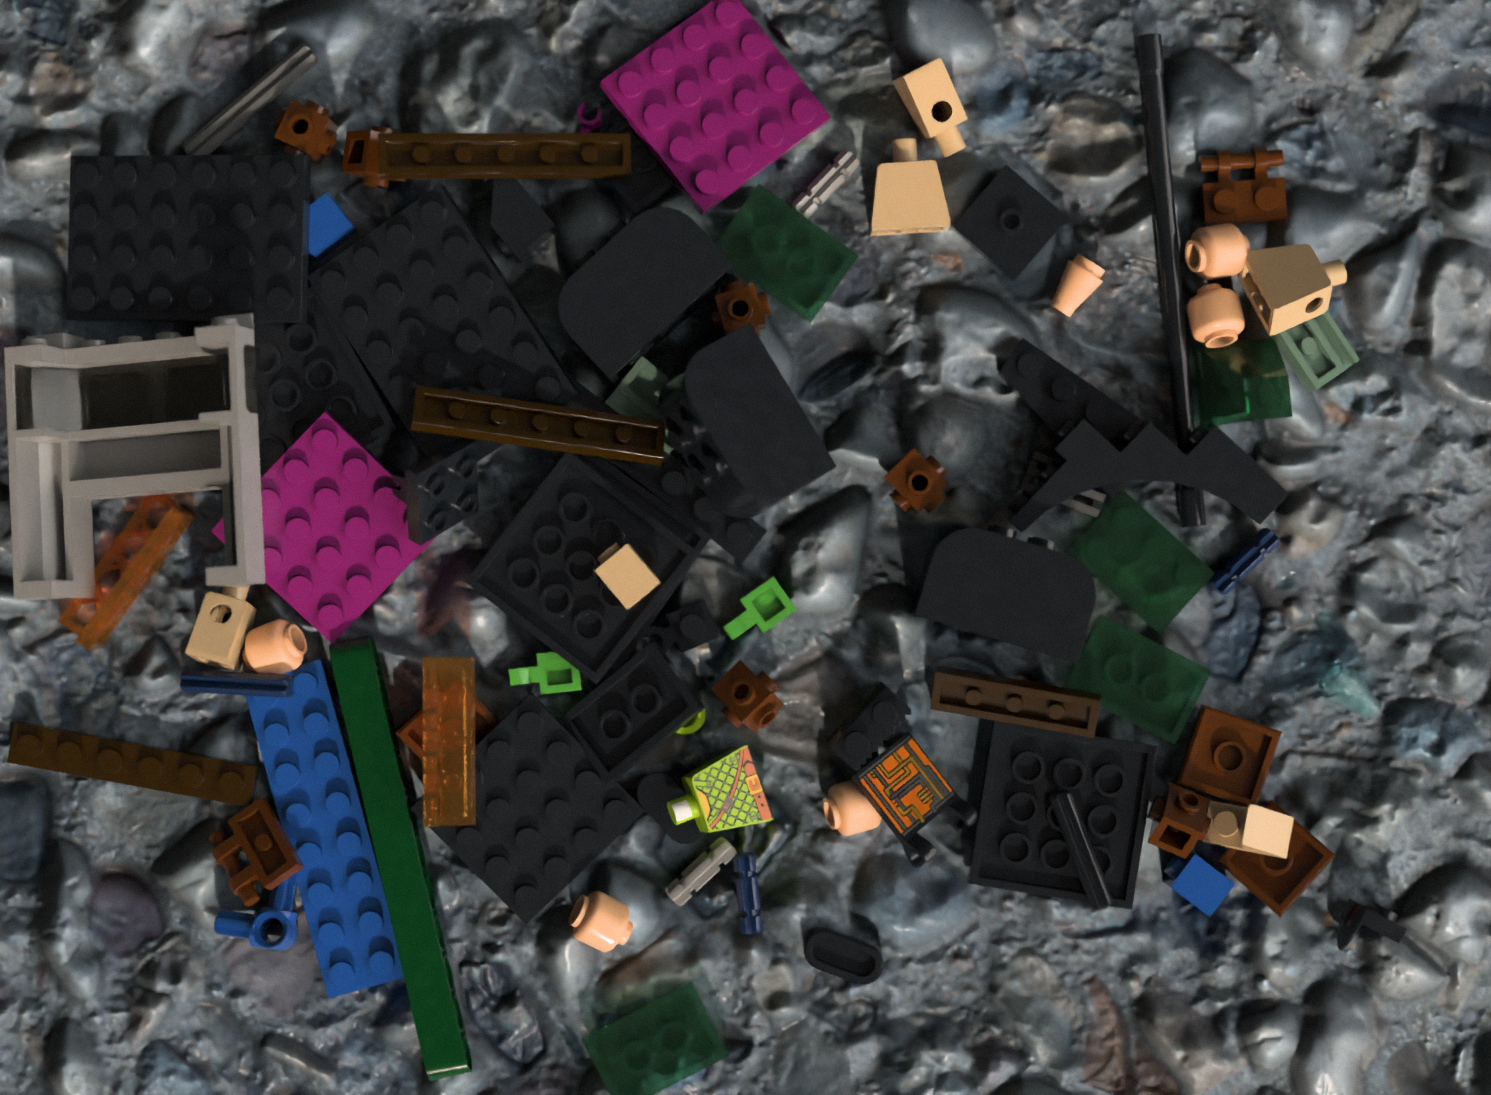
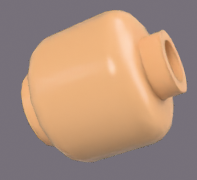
(1217, 251)
(1215, 316)
(274, 648)
(849, 809)
(600, 921)

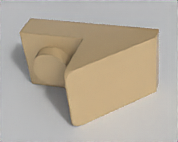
(1249, 829)

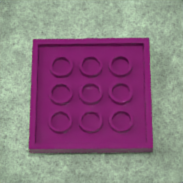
(715, 102)
(331, 527)

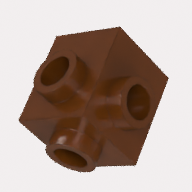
(318, 138)
(361, 156)
(734, 293)
(901, 477)
(748, 697)
(1178, 820)

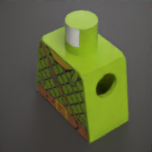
(722, 794)

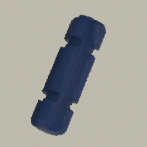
(1244, 561)
(747, 893)

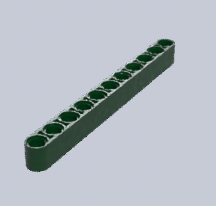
(400, 857)

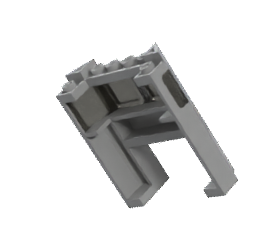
(129, 425)

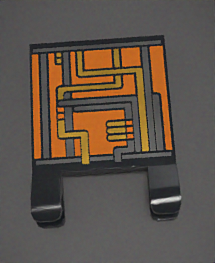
(910, 794)

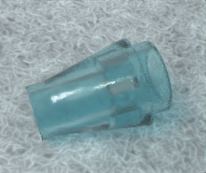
(1348, 690)

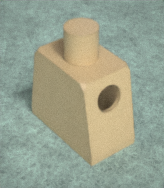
(920, 92)
(908, 194)
(1289, 284)
(219, 642)

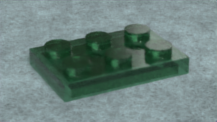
(785, 253)
(1140, 562)
(1138, 678)
(656, 1043)

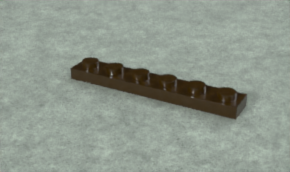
(504, 155)
(538, 425)
(133, 763)

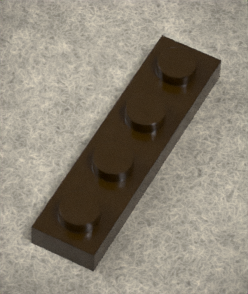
(1015, 701)

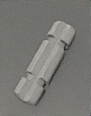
(826, 183)
(700, 871)

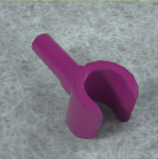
(588, 126)

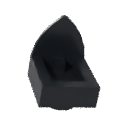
(1377, 919)

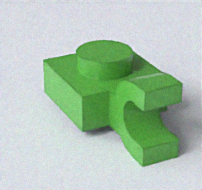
(764, 607)
(551, 672)

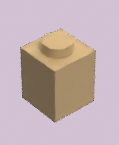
(626, 574)

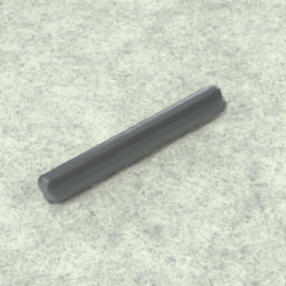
(251, 101)

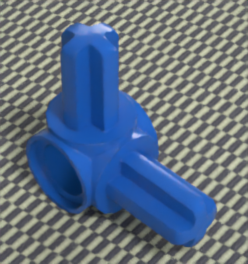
(256, 926)

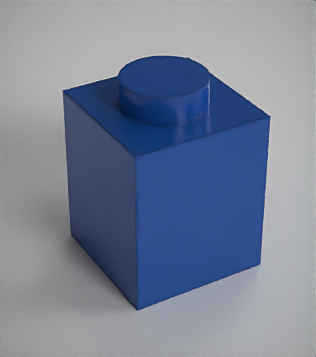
(328, 226)
(1197, 882)

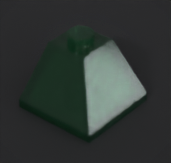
(1241, 383)

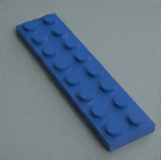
(330, 831)

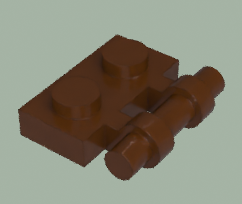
(1245, 200)
(265, 845)

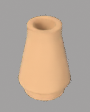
(1076, 284)

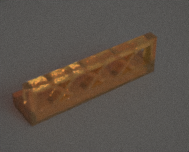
(133, 575)
(449, 741)

